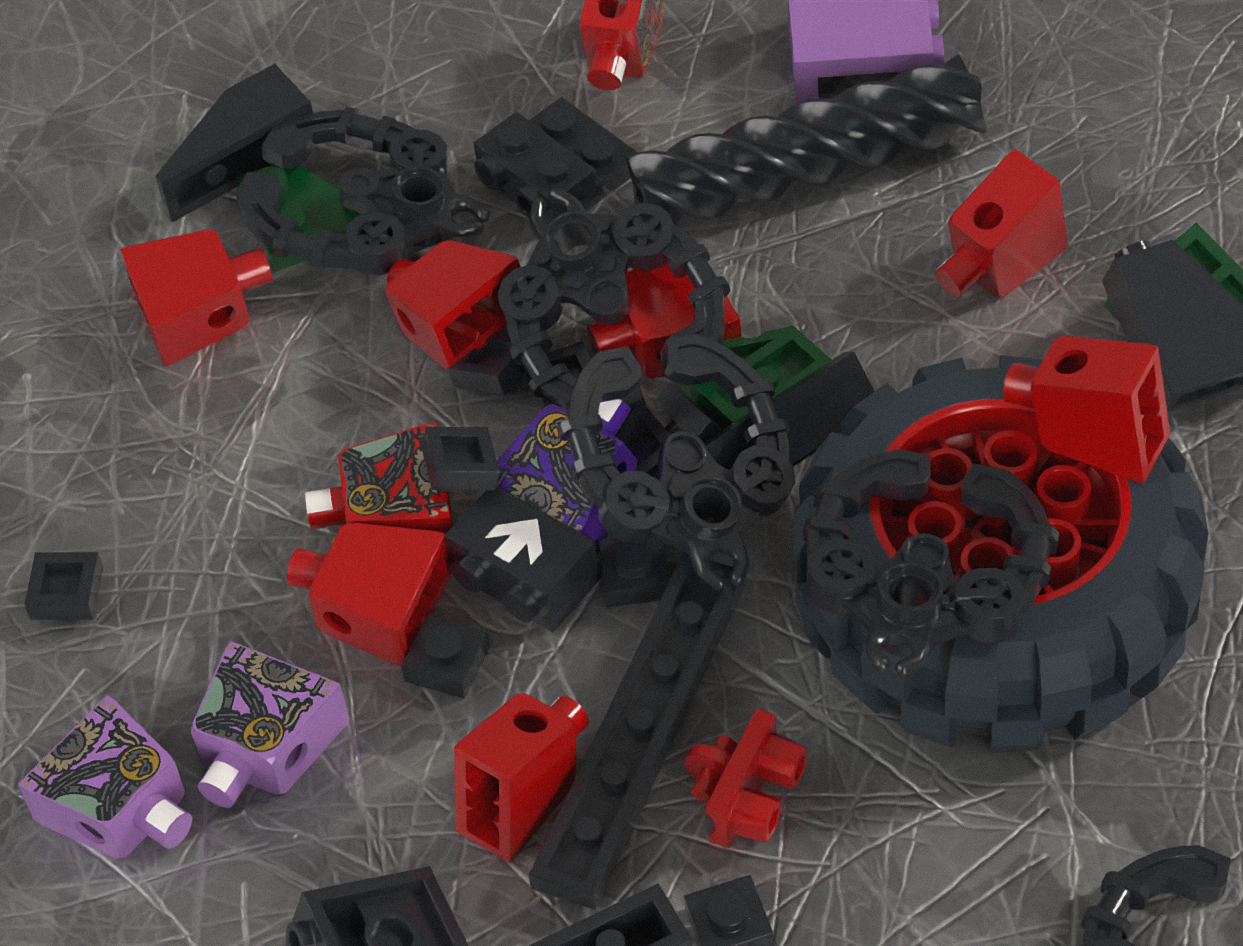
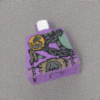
(263, 724)
(108, 785)

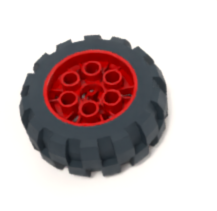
(1111, 604)

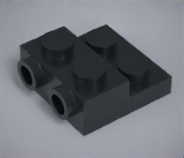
(549, 152)
(377, 912)

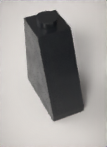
(1184, 311)

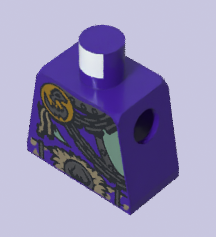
(540, 464)

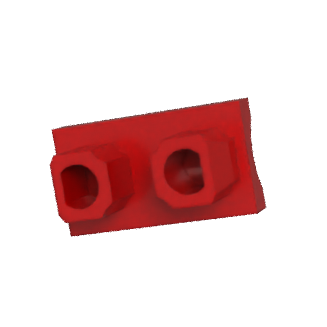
(732, 774)

